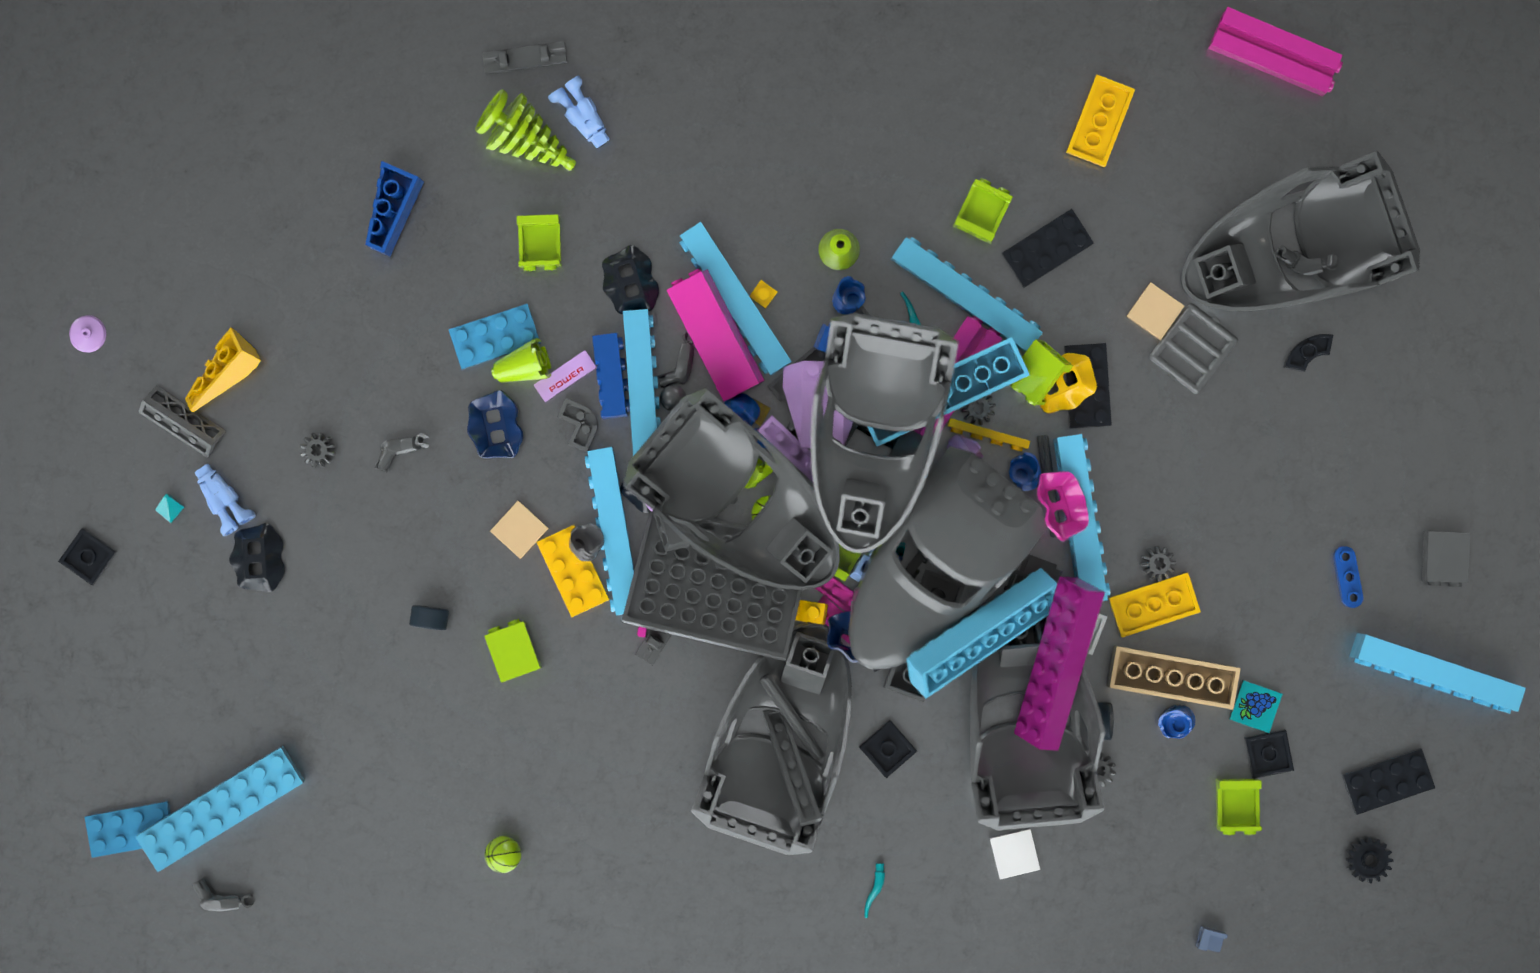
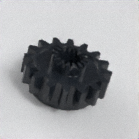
(1377, 867)

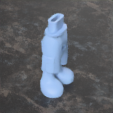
(583, 115)
(219, 497)

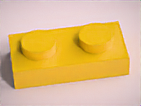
(812, 612)

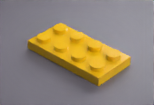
(1100, 121)
(575, 579)
(1154, 605)

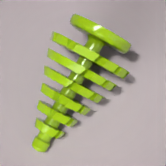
(521, 131)

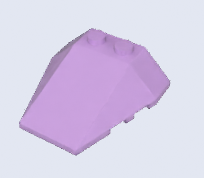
(799, 388)

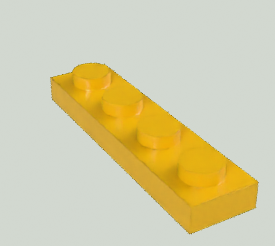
(978, 433)

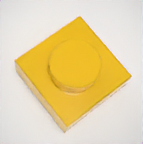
(763, 294)

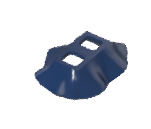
(480, 429)
(837, 627)

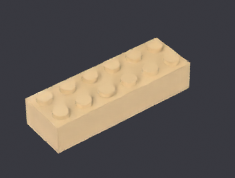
(1173, 677)

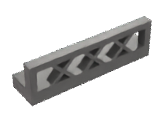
(178, 423)

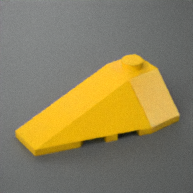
(230, 364)

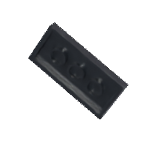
(1047, 248)
(1095, 409)
(1388, 781)

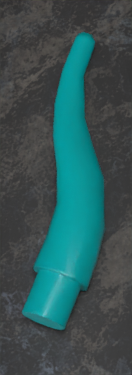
(911, 311)
(878, 884)

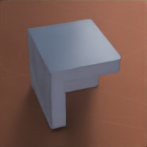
(1210, 939)

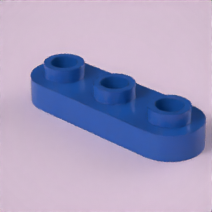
(1342, 569)

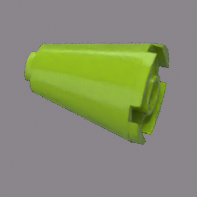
(836, 257)
(523, 364)

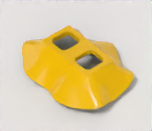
(1071, 396)

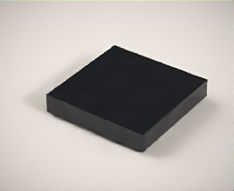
(87, 556)
(888, 749)
(1269, 754)

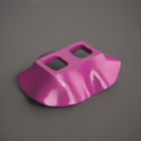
(1071, 502)

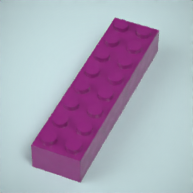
(1059, 663)

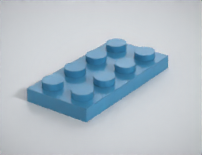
(493, 336)
(117, 830)

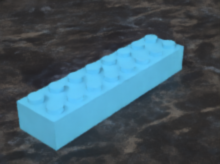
(974, 379)
(1084, 546)
(981, 633)
(1440, 673)
(220, 808)

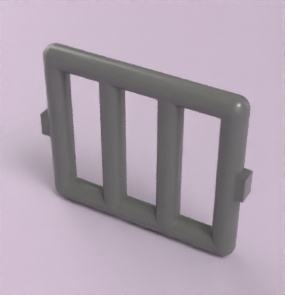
(1206, 371)

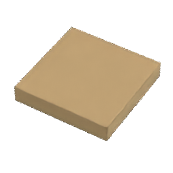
(1155, 311)
(519, 529)

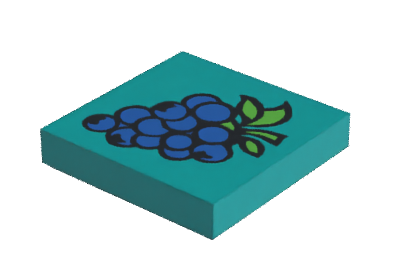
(1255, 706)

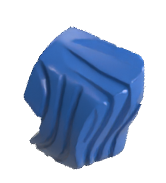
(848, 296)
(744, 407)
(1025, 471)
(1177, 721)

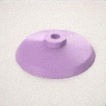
(87, 333)

